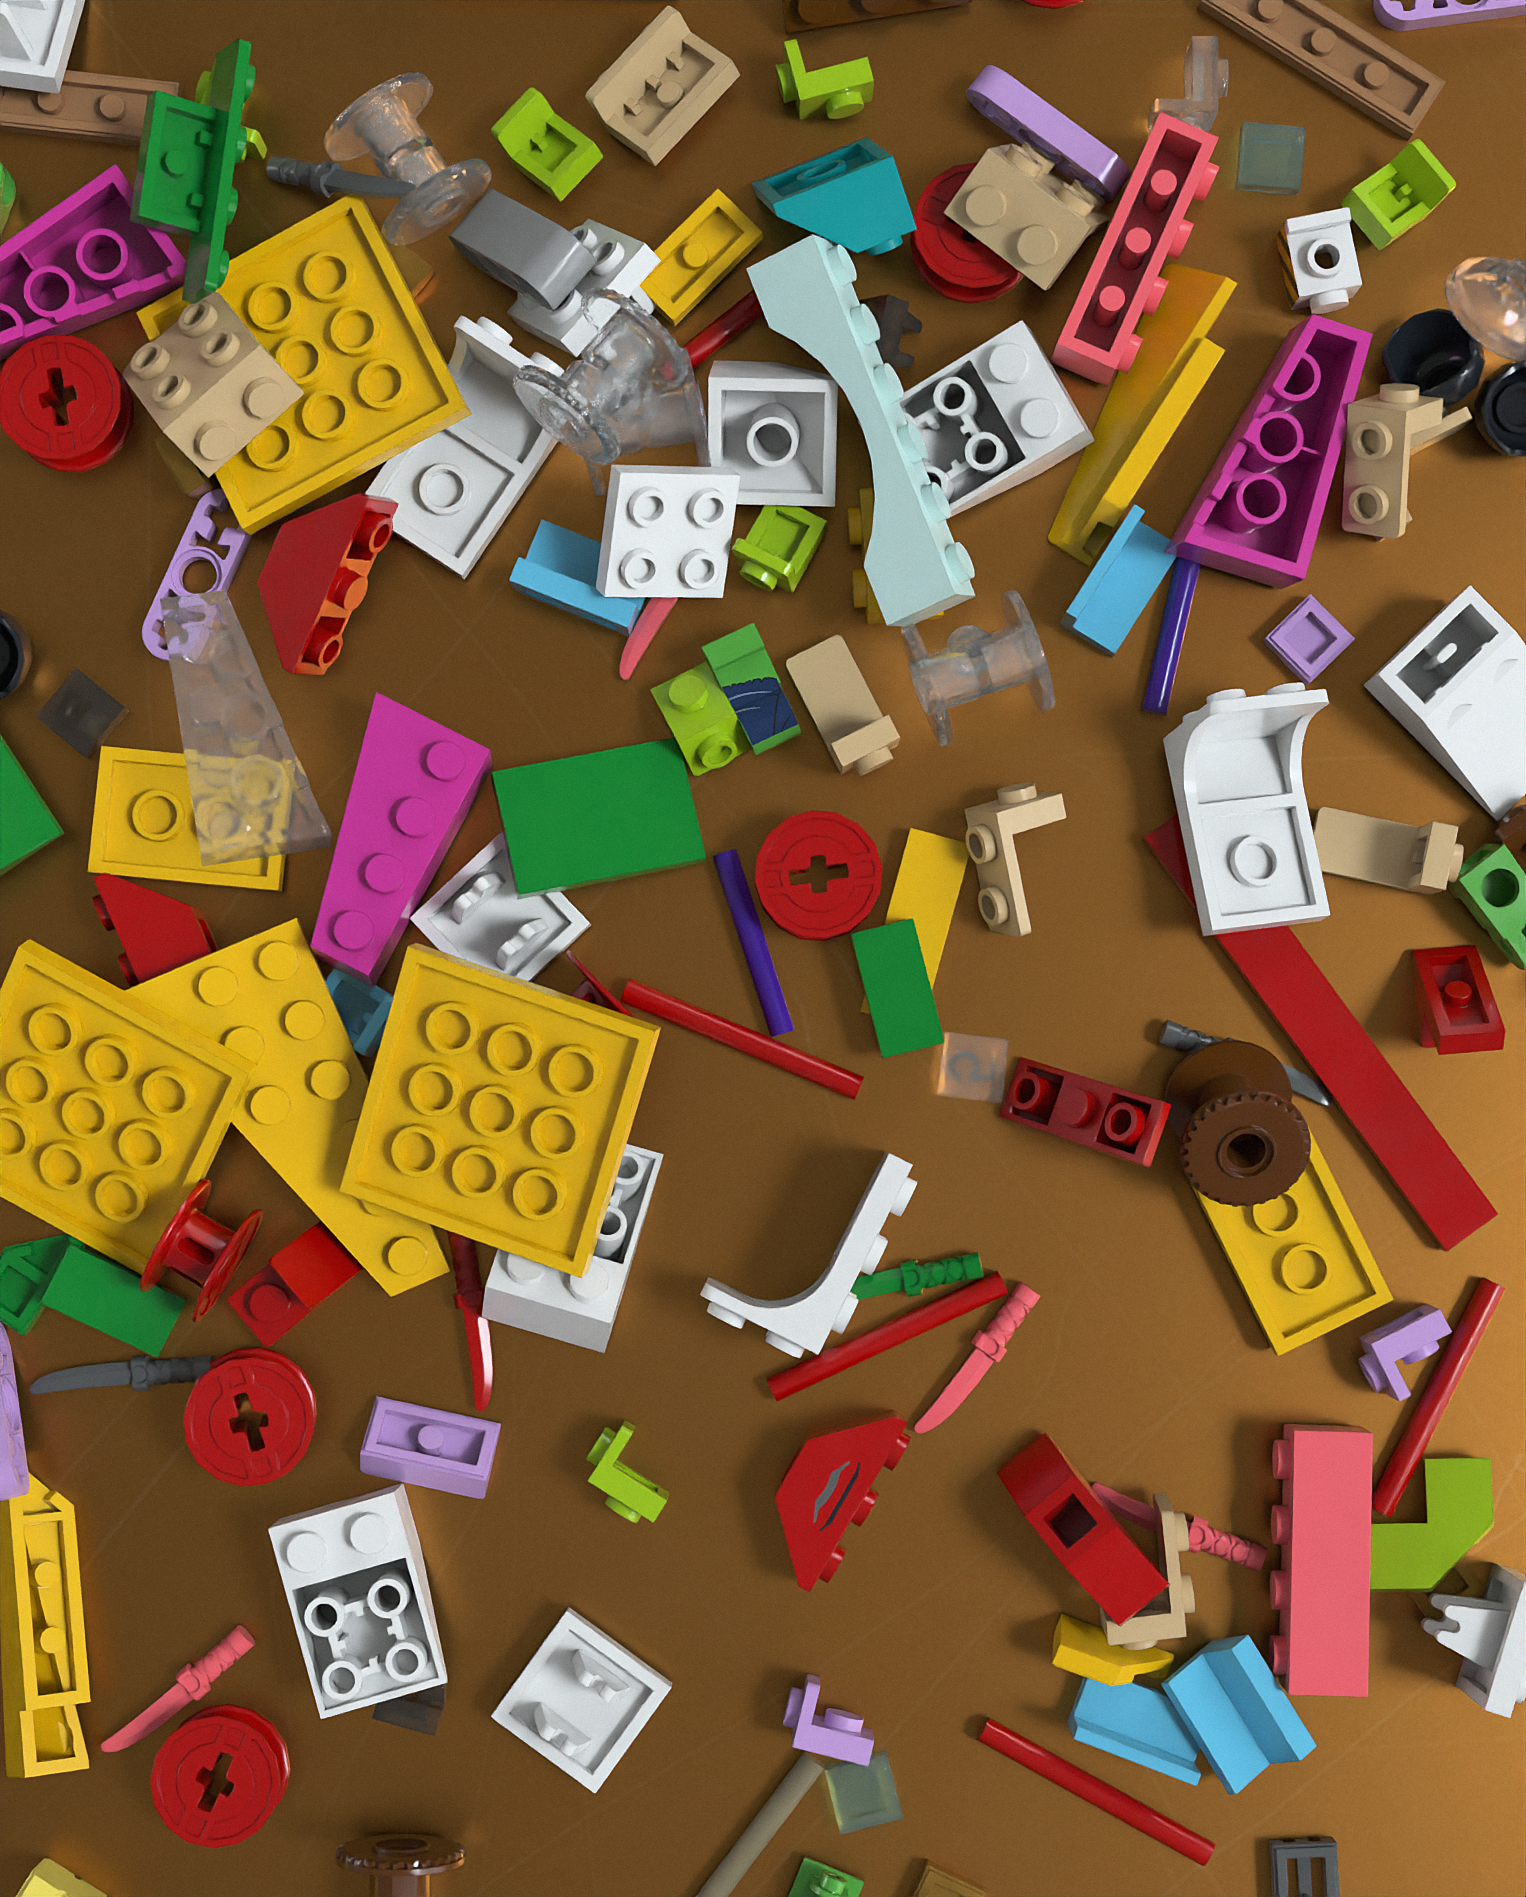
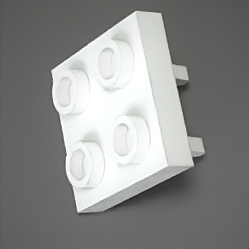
(37, 42)
(619, 265)
(667, 531)
(485, 923)
(1490, 1638)
(581, 1700)

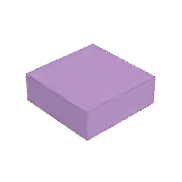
(1308, 640)

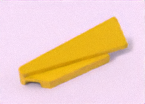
(1143, 409)
(41, 1635)

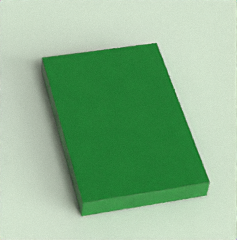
(597, 817)

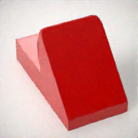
(1455, 1001)
(294, 1283)

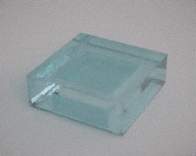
(1270, 158)
(863, 1793)

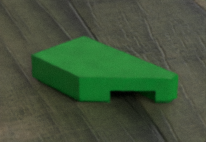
(25, 1277)

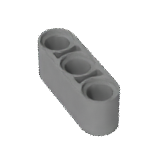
(522, 249)

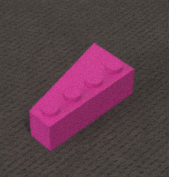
(83, 265)
(1276, 469)
(396, 829)

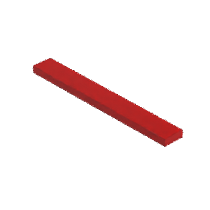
(1345, 1064)

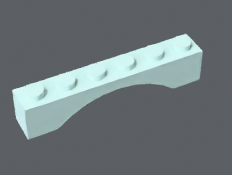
(911, 551)

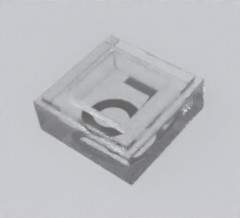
(973, 1067)

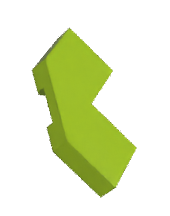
(1458, 1517)

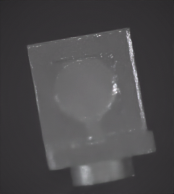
(1204, 81)

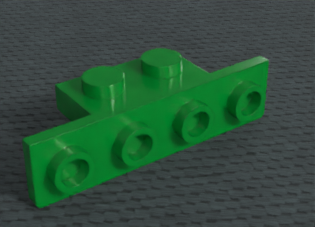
(190, 165)

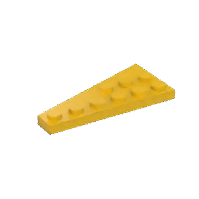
(306, 1092)

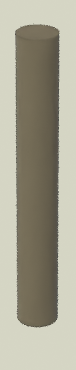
(763, 1827)

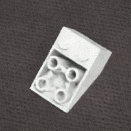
(994, 419)
(1464, 698)
(569, 1306)
(360, 1600)

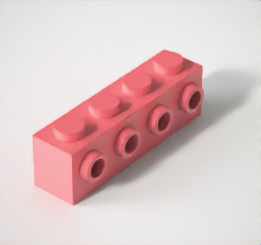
(1139, 237)
(1323, 1560)

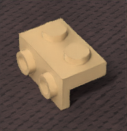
(660, 86)

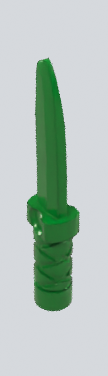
(916, 1277)

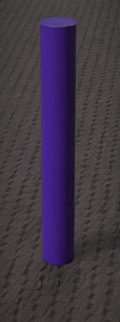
(1171, 637)
(753, 942)

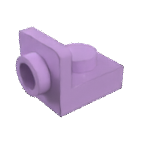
(1406, 1337)
(835, 1735)

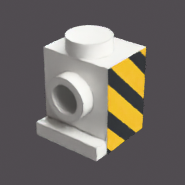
(1306, 281)

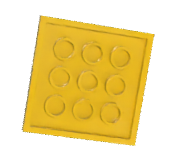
(354, 343)
(105, 1105)
(499, 1109)

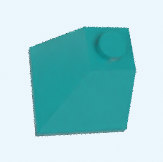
(844, 197)

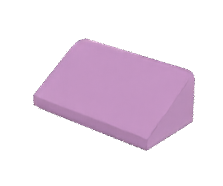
(429, 1448)

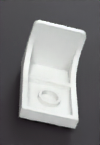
(470, 475)
(1247, 809)
(828, 1304)

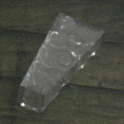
(238, 760)

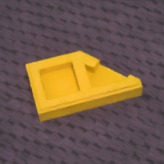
(1085, 1651)

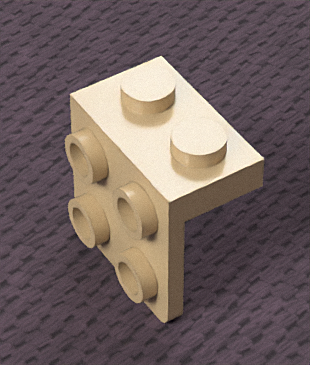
(1027, 211)
(210, 383)

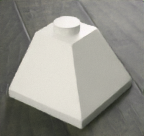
(774, 431)

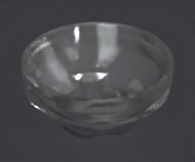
(1491, 303)

